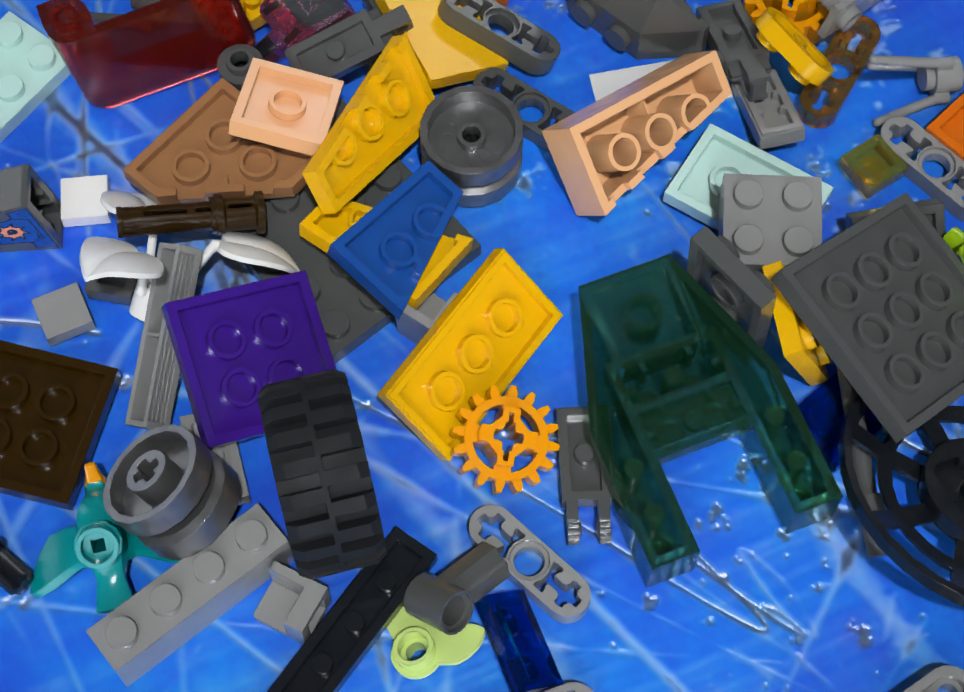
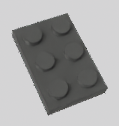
(738, 290)

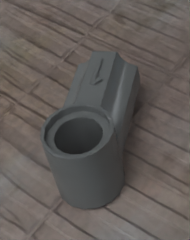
(450, 597)

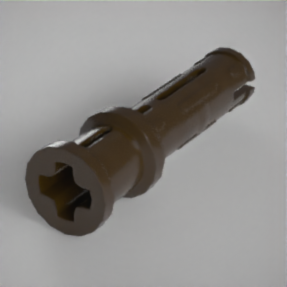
(213, 215)

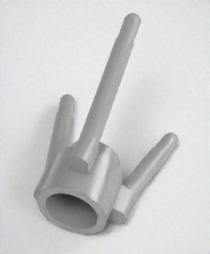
(935, 75)

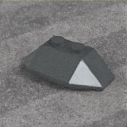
(644, 26)

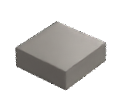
(63, 314)

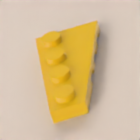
(372, 128)

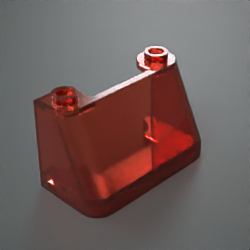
(144, 47)

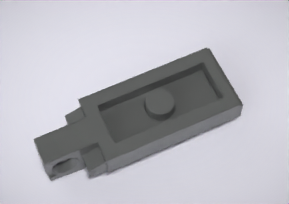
(349, 42)
(737, 46)

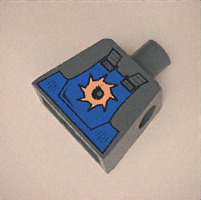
(28, 212)

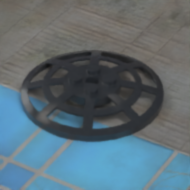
(938, 487)

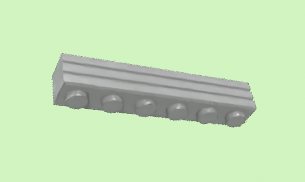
(156, 365)

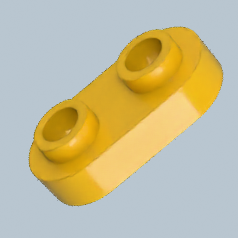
(781, 35)

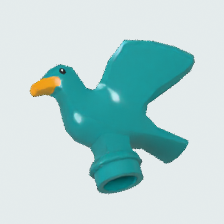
(91, 544)

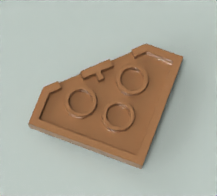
(201, 158)

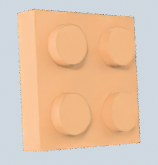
(285, 107)

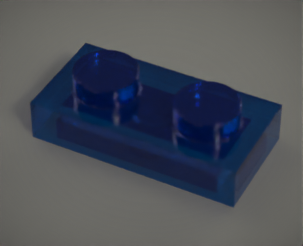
(518, 642)

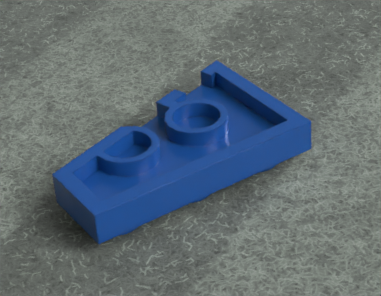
(398, 236)

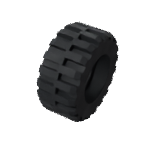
(322, 474)

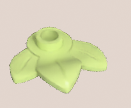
(441, 649)

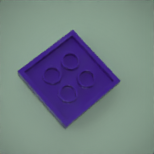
(237, 344)

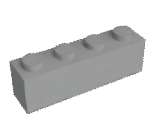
(190, 595)

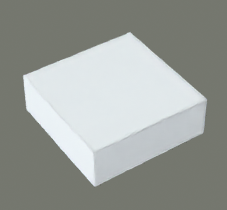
(82, 201)

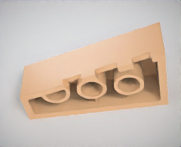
(626, 132)

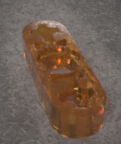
(839, 88)

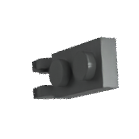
(581, 475)

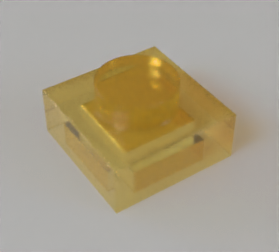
(872, 166)

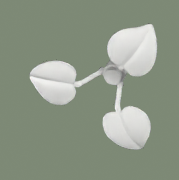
(116, 258)

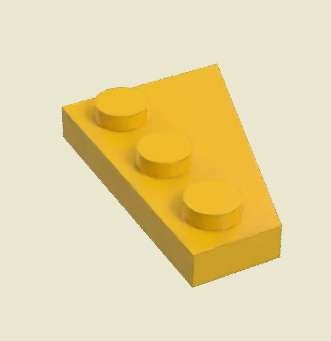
(325, 229)

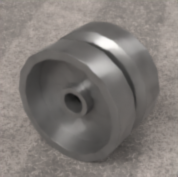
(475, 142)
(171, 492)

